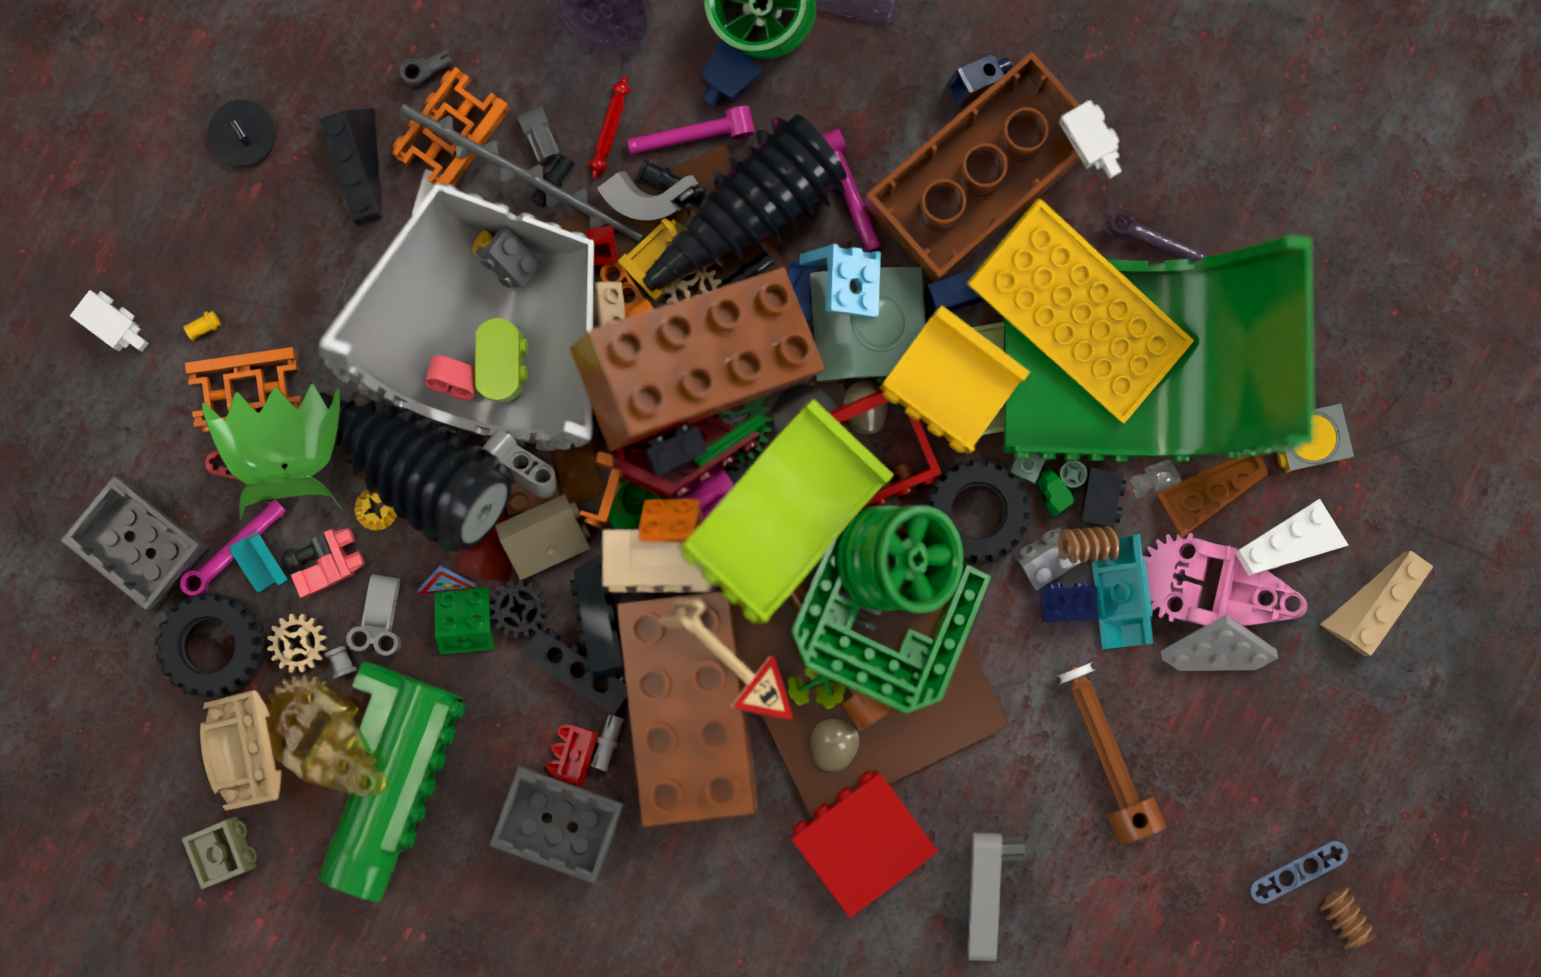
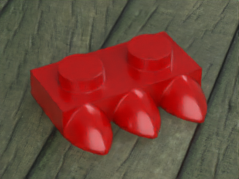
(573, 754)

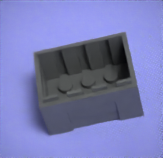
(102, 542)
(552, 844)

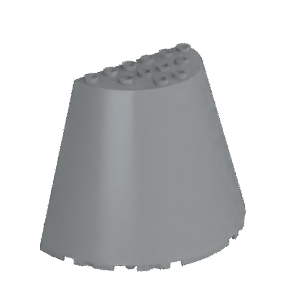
(436, 294)

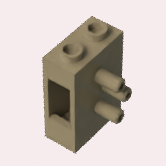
(543, 536)

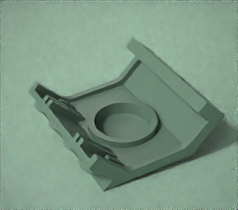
(863, 345)

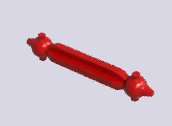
(609, 127)

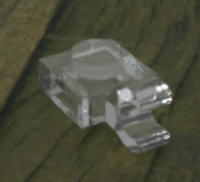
(1157, 476)

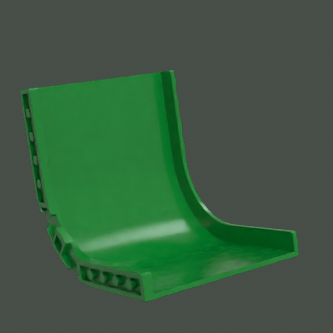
(1230, 394)

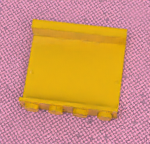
(953, 380)

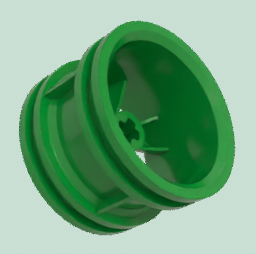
(779, 40)
(927, 559)

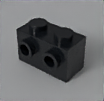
(674, 449)
(1102, 498)

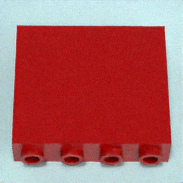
(862, 842)

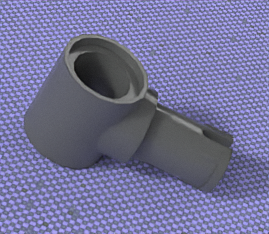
(426, 66)

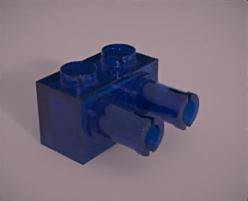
(1069, 604)

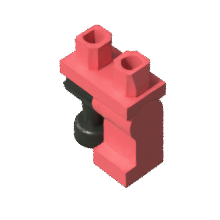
(331, 560)

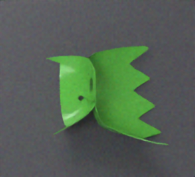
(260, 443)

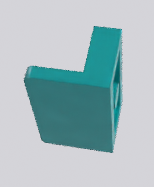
(257, 561)

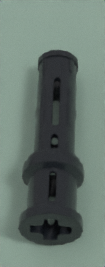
(662, 178)

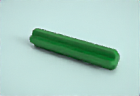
(751, 425)

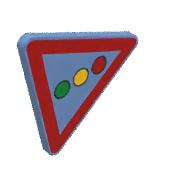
(444, 580)

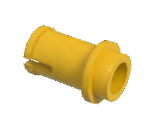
(202, 325)

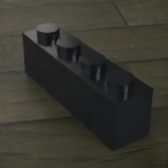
(353, 149)
(599, 621)

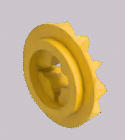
(371, 520)

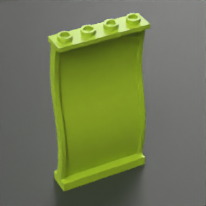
(784, 512)

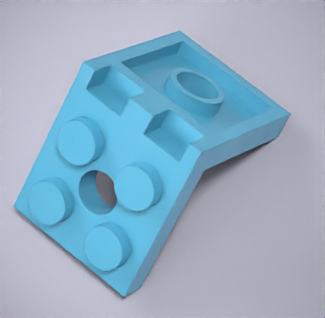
(842, 267)

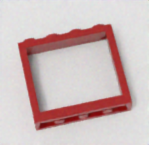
(905, 485)

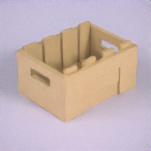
(648, 566)

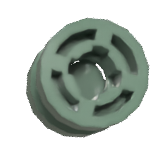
(1076, 473)

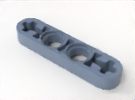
(1296, 868)

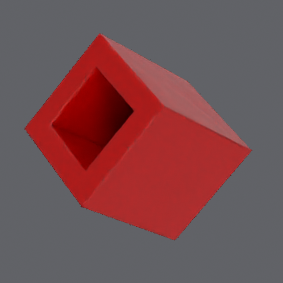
(604, 245)

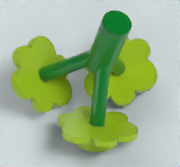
(828, 694)

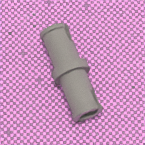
(607, 742)

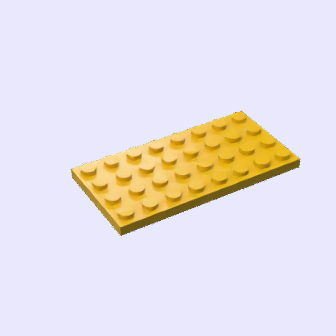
(1080, 311)

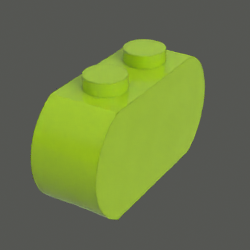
(500, 360)

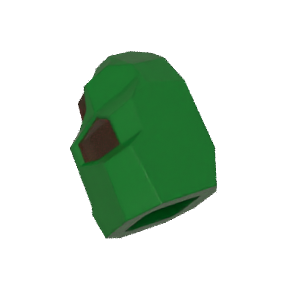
(1053, 493)

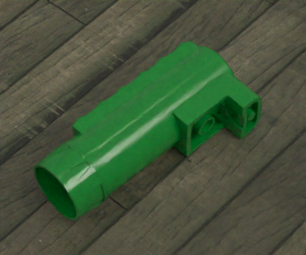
(407, 735)

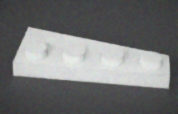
(1295, 539)

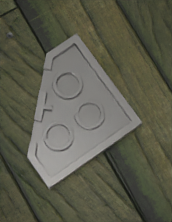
(1220, 647)

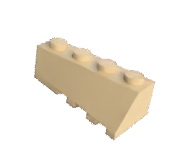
(1377, 605)

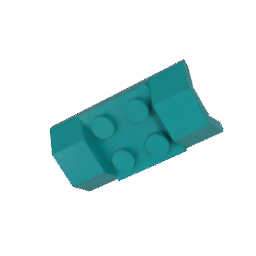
(1124, 597)

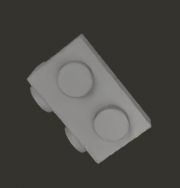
(1042, 560)

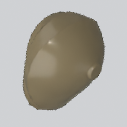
(869, 421)
(834, 744)

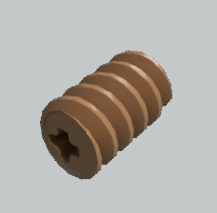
(1088, 544)
(1347, 918)

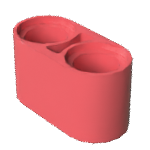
(451, 377)

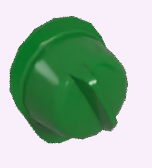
(628, 506)

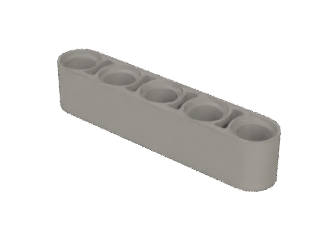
(984, 896)

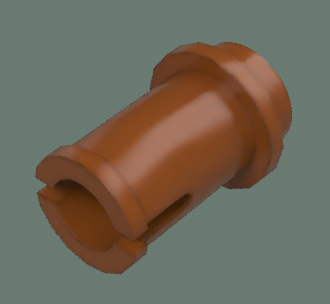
(903, 471)

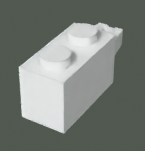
(1091, 138)
(107, 322)

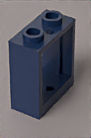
(953, 292)

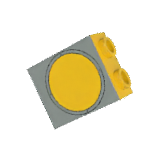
(1329, 444)

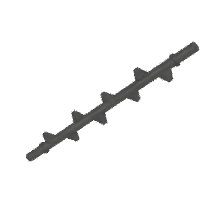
(509, 170)

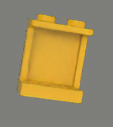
(645, 253)

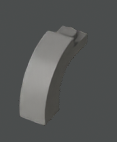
(630, 201)

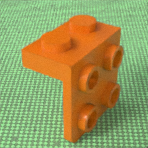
(669, 520)

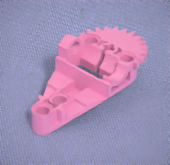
(1236, 594)

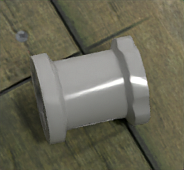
(340, 661)

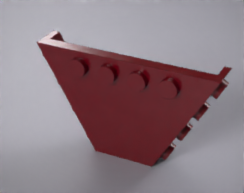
(678, 480)

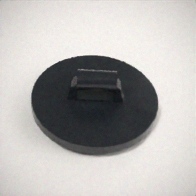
(241, 133)
(792, 400)

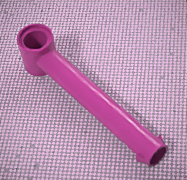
(737, 123)
(852, 196)
(224, 556)

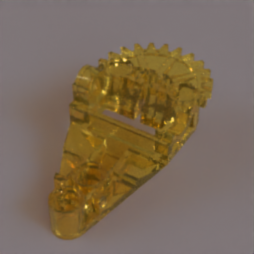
(335, 745)

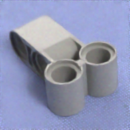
(513, 456)
(378, 615)

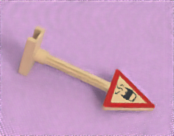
(763, 690)

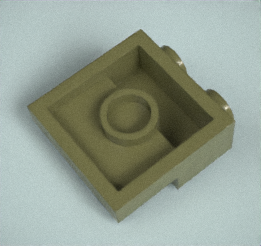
(220, 852)

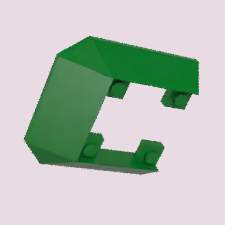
(898, 679)

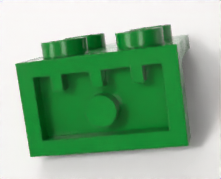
(463, 621)

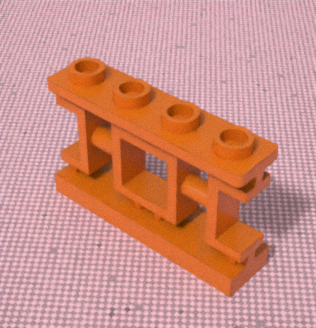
(480, 135)
(242, 368)

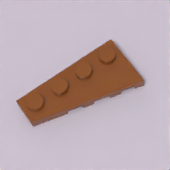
(1209, 491)

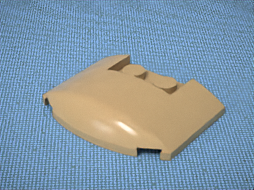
(239, 751)

